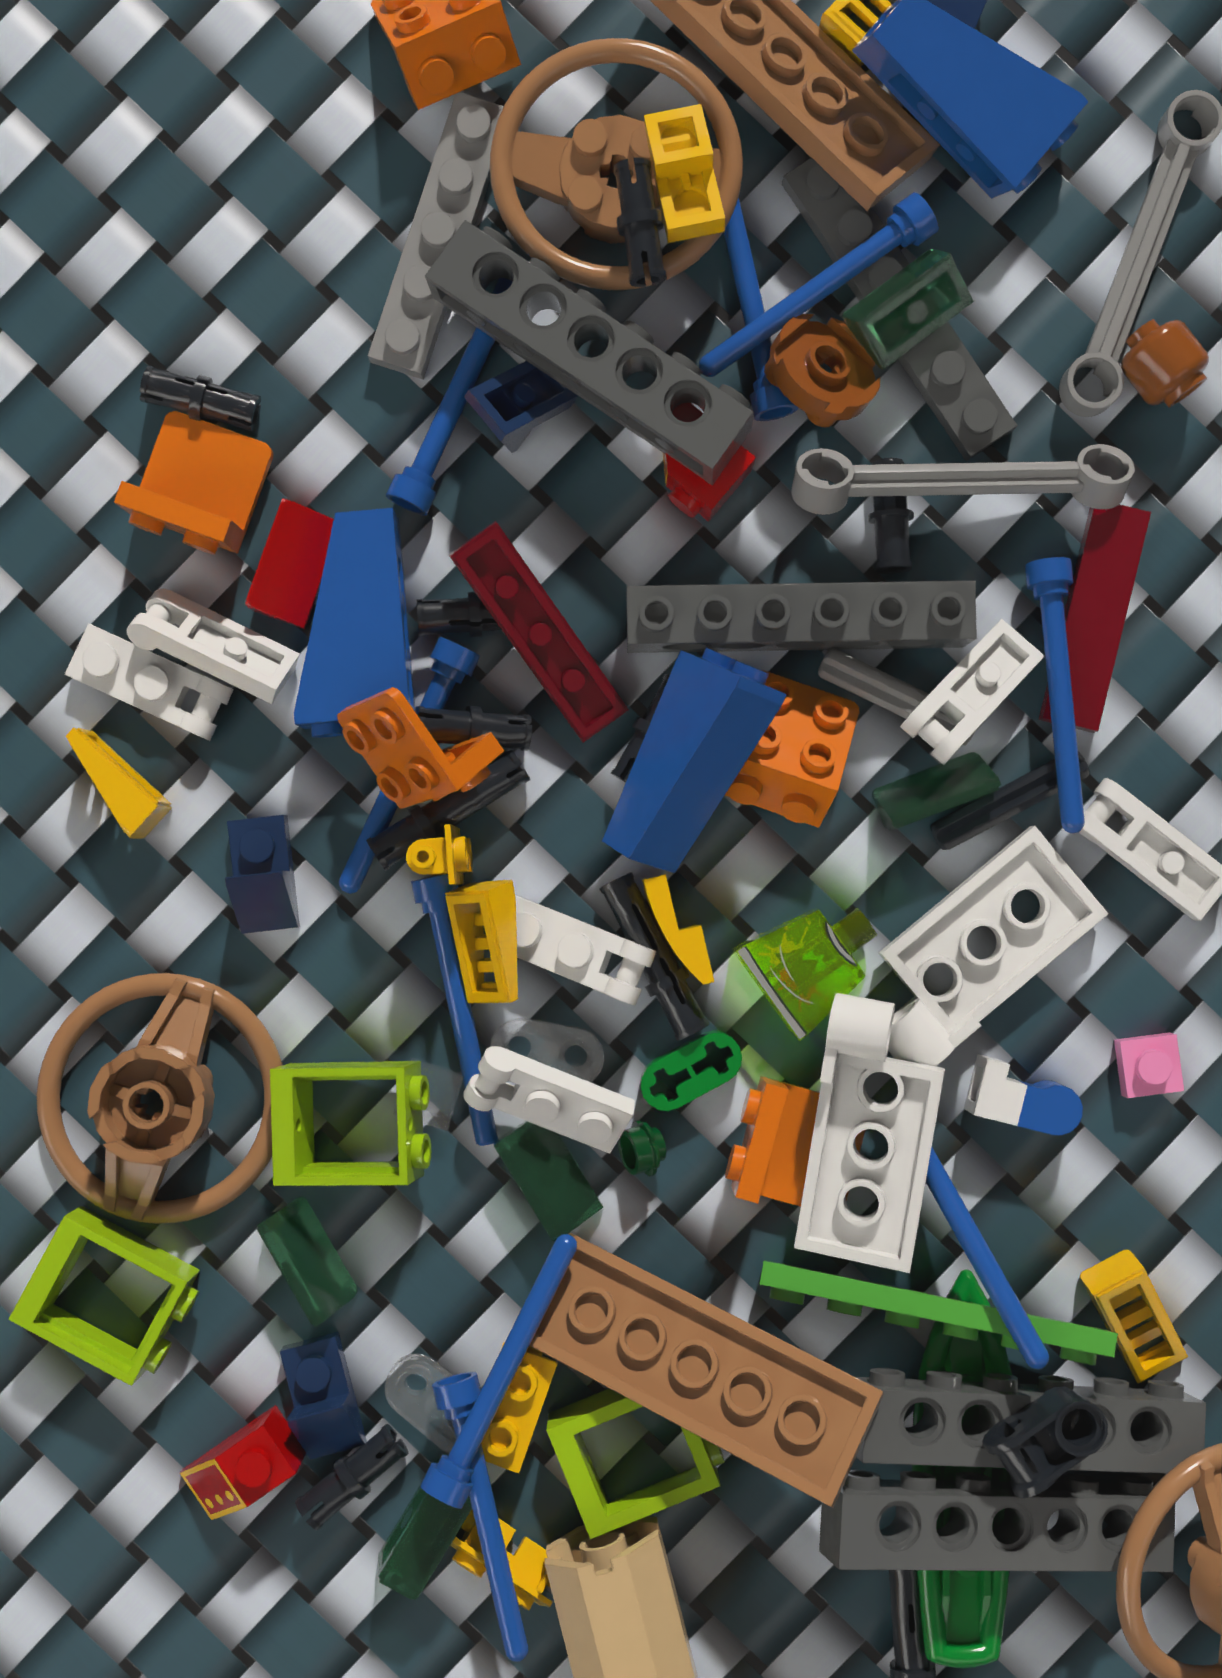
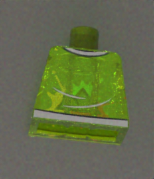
(806, 964)

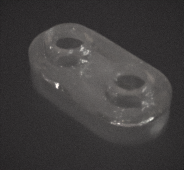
(550, 1043)
(420, 1406)

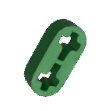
(698, 1082)

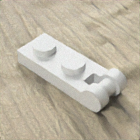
(213, 644)
(146, 681)
(973, 690)
(1154, 850)
(579, 950)
(549, 1098)

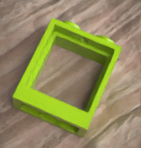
(294, 1125)
(40, 1316)
(598, 1514)

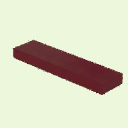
(1100, 606)
(538, 631)

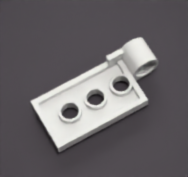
(936, 1024)
(854, 1050)

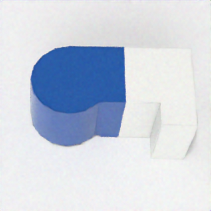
(1036, 1106)

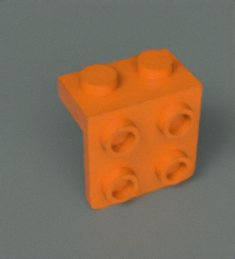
(446, 44)
(199, 484)
(405, 754)
(799, 755)
(775, 1143)

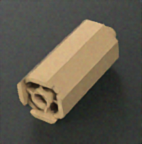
(619, 1604)

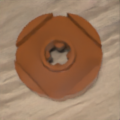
(798, 374)

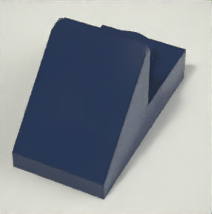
(519, 402)
(262, 874)
(322, 1396)

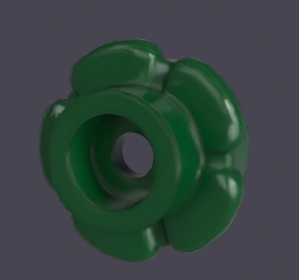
(641, 1149)

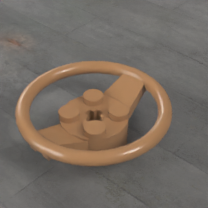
(575, 167)
(163, 1061)
(1204, 1474)

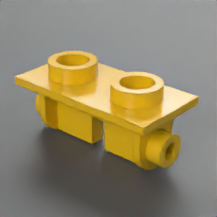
(442, 855)
(519, 1411)
(526, 1564)

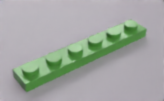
(907, 1306)

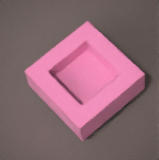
(1149, 1065)

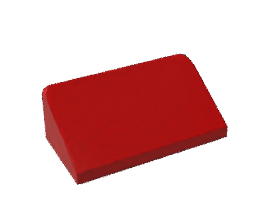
(291, 565)

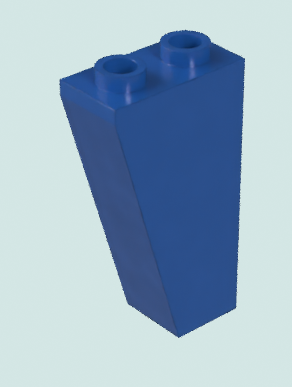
(971, 93)
(358, 622)
(690, 756)

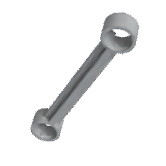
(1142, 250)
(1095, 479)

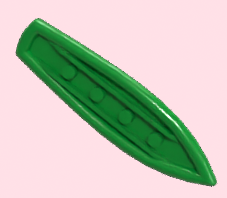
(962, 1607)

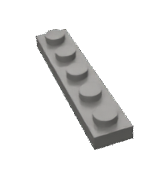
(449, 197)

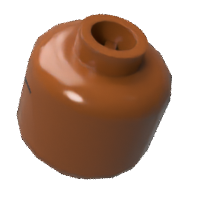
(1164, 362)

